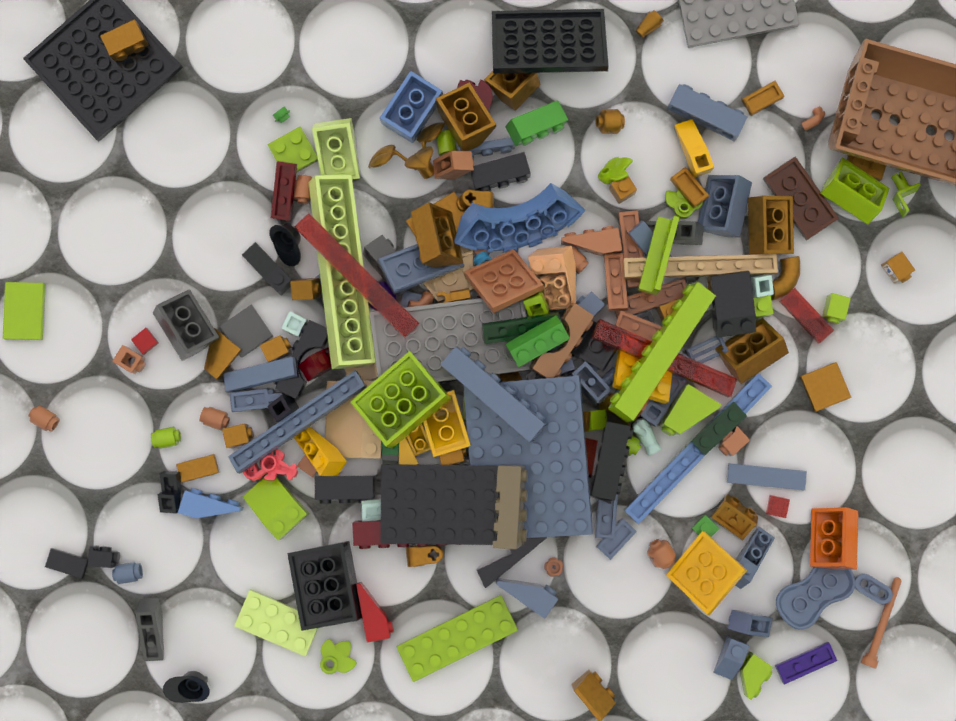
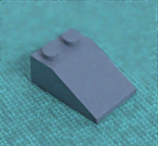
(533, 595)

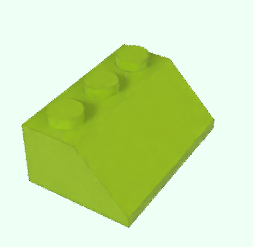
(855, 191)

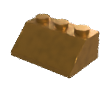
(465, 116)
(770, 225)
(436, 236)
(753, 351)

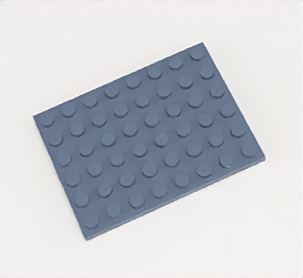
(555, 459)

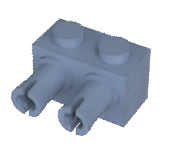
(592, 384)

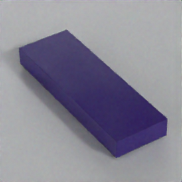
(806, 663)

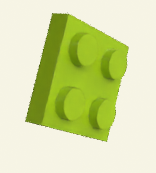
(294, 149)

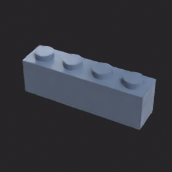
(707, 112)

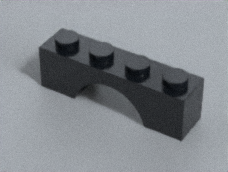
(313, 337)

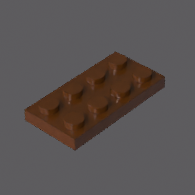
(810, 207)

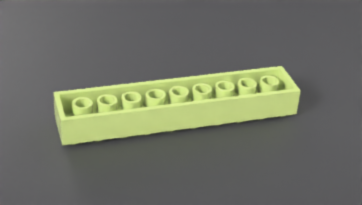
(344, 306)

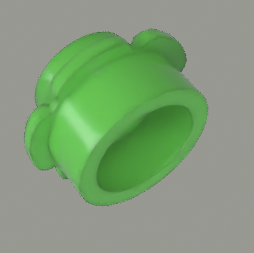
(281, 115)

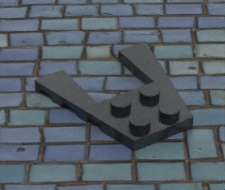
(494, 570)

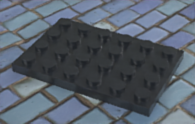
(549, 41)
(438, 504)

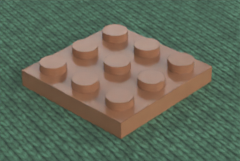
(503, 280)

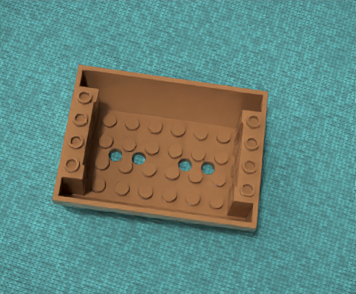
(912, 89)

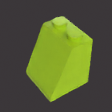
(687, 410)

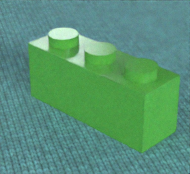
(536, 124)
(537, 341)

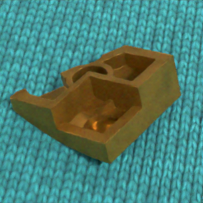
(220, 356)

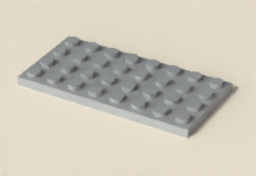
(439, 331)

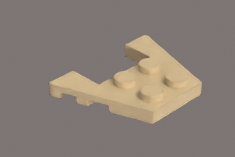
(453, 280)

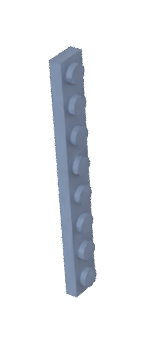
(297, 422)

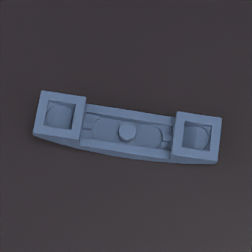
(654, 410)

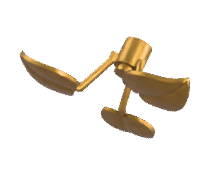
(420, 160)

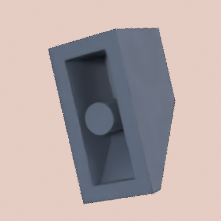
(750, 623)
(731, 658)

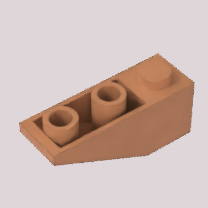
(597, 242)

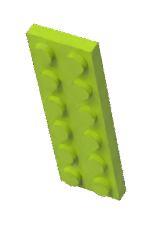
(457, 638)

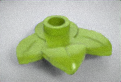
(614, 170)
(676, 201)
(339, 655)

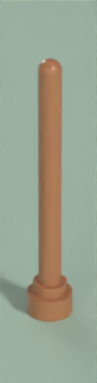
(870, 658)

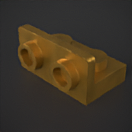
(735, 517)

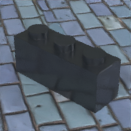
(501, 172)
(344, 488)

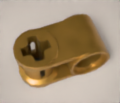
(482, 198)
(421, 556)

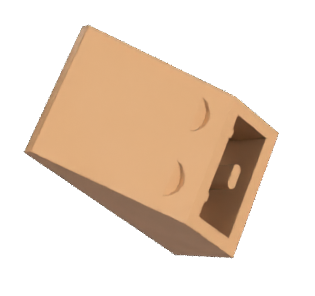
(557, 272)

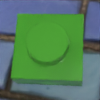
(706, 525)

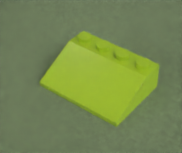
(400, 400)

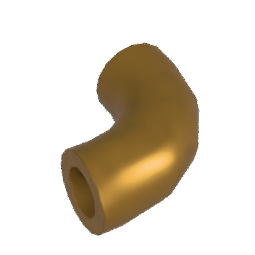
(788, 277)

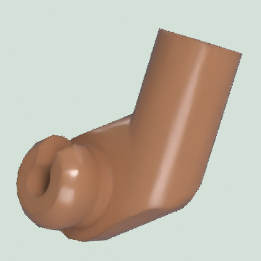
(426, 299)

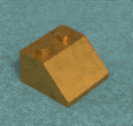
(513, 87)
(593, 694)

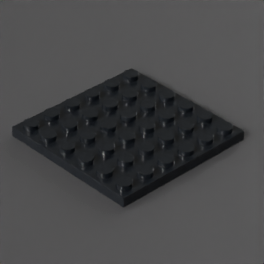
(88, 79)

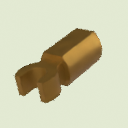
(457, 295)

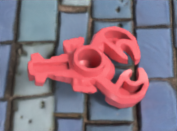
(272, 465)

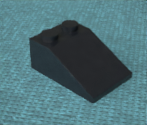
(734, 304)

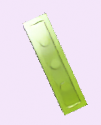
(658, 255)

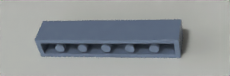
(494, 394)

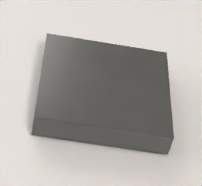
(246, 330)

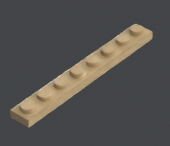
(707, 265)

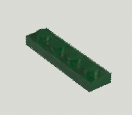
(510, 329)

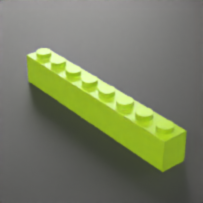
(661, 352)

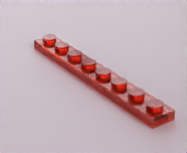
(356, 275)
(681, 365)

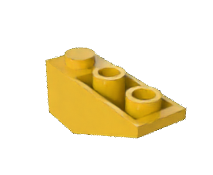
(694, 148)
(320, 452)

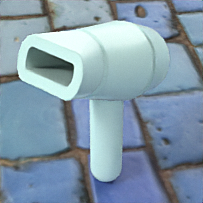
(646, 436)

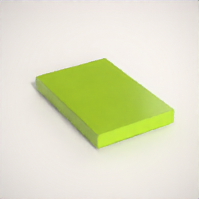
(23, 311)

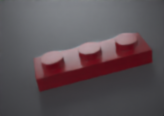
(283, 190)

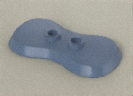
(805, 600)

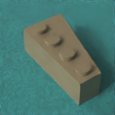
(510, 506)

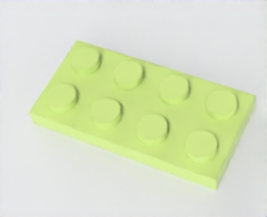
(274, 623)

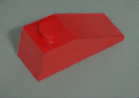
(374, 618)

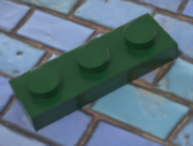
(718, 428)

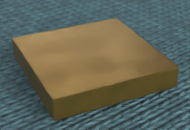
(825, 387)

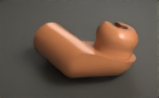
(819, 114)

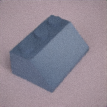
(726, 205)

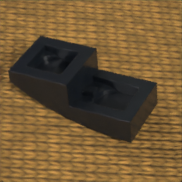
(171, 492)

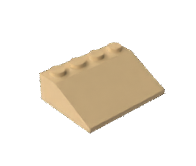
(351, 432)

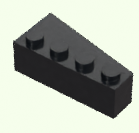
(611, 457)

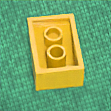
(446, 428)

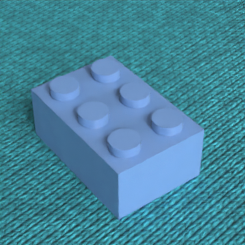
(411, 107)

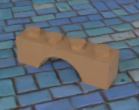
(575, 321)

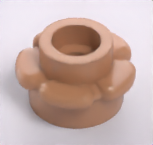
(548, 567)

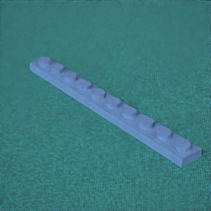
(689, 456)

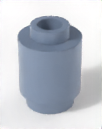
(127, 572)

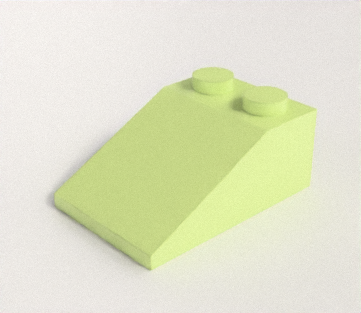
(336, 148)

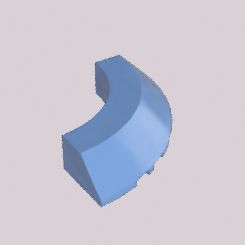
(518, 225)

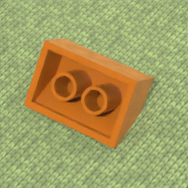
(834, 538)

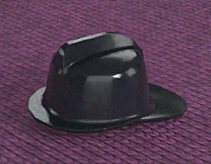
(286, 243)
(187, 688)

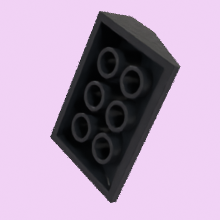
(325, 585)

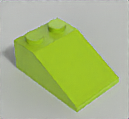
(275, 507)

